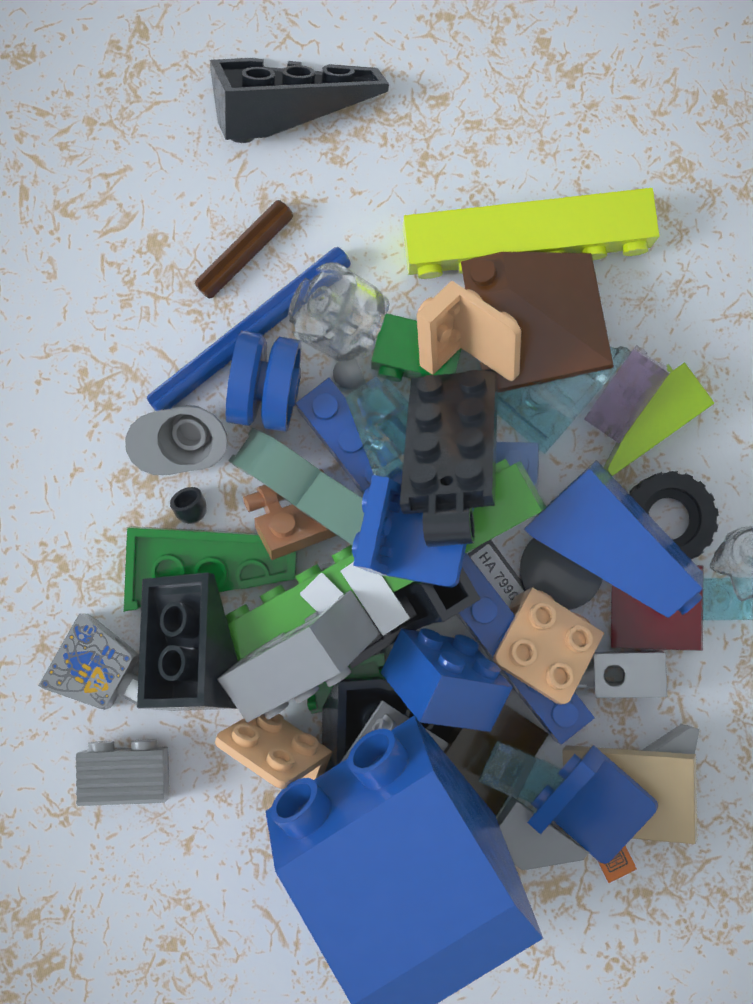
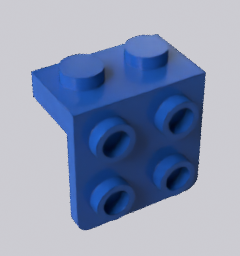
(395, 542)
(594, 805)

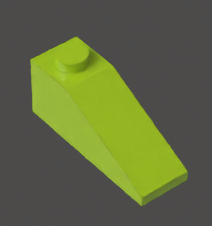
(670, 408)

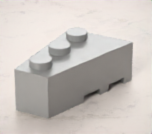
(300, 660)

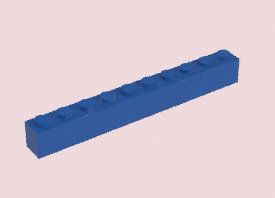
(487, 619)

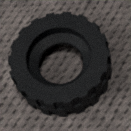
(695, 499)

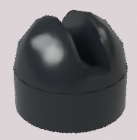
(189, 505)

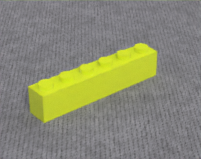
(557, 225)

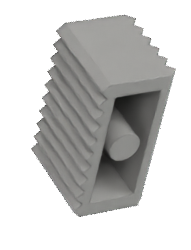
(122, 774)

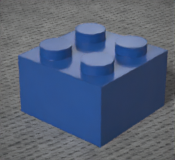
(446, 680)

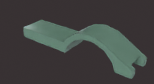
(301, 484)

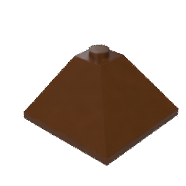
(555, 307)

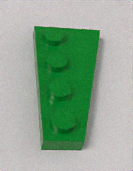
(233, 557)

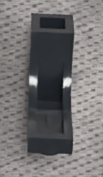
(424, 606)

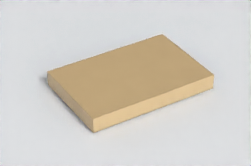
(666, 778)

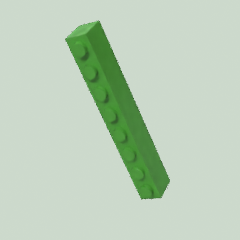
(285, 610)

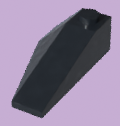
(268, 100)
(351, 707)

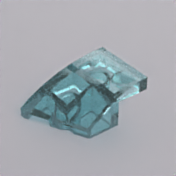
(548, 408)
(381, 422)

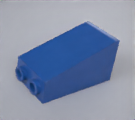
(619, 542)

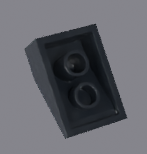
(183, 644)

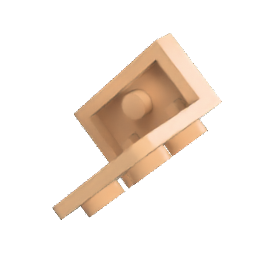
(463, 320)
(547, 645)
(274, 750)

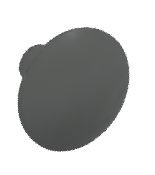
(557, 576)

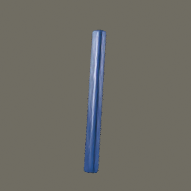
(222, 350)

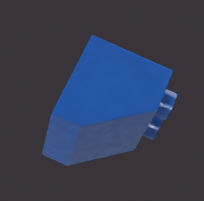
(400, 871)

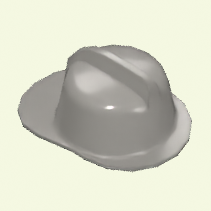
(176, 440)

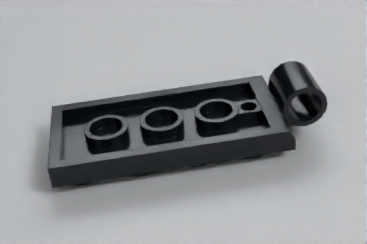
(450, 453)

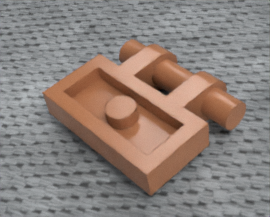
(283, 528)

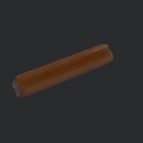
(243, 249)

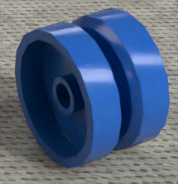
(256, 380)

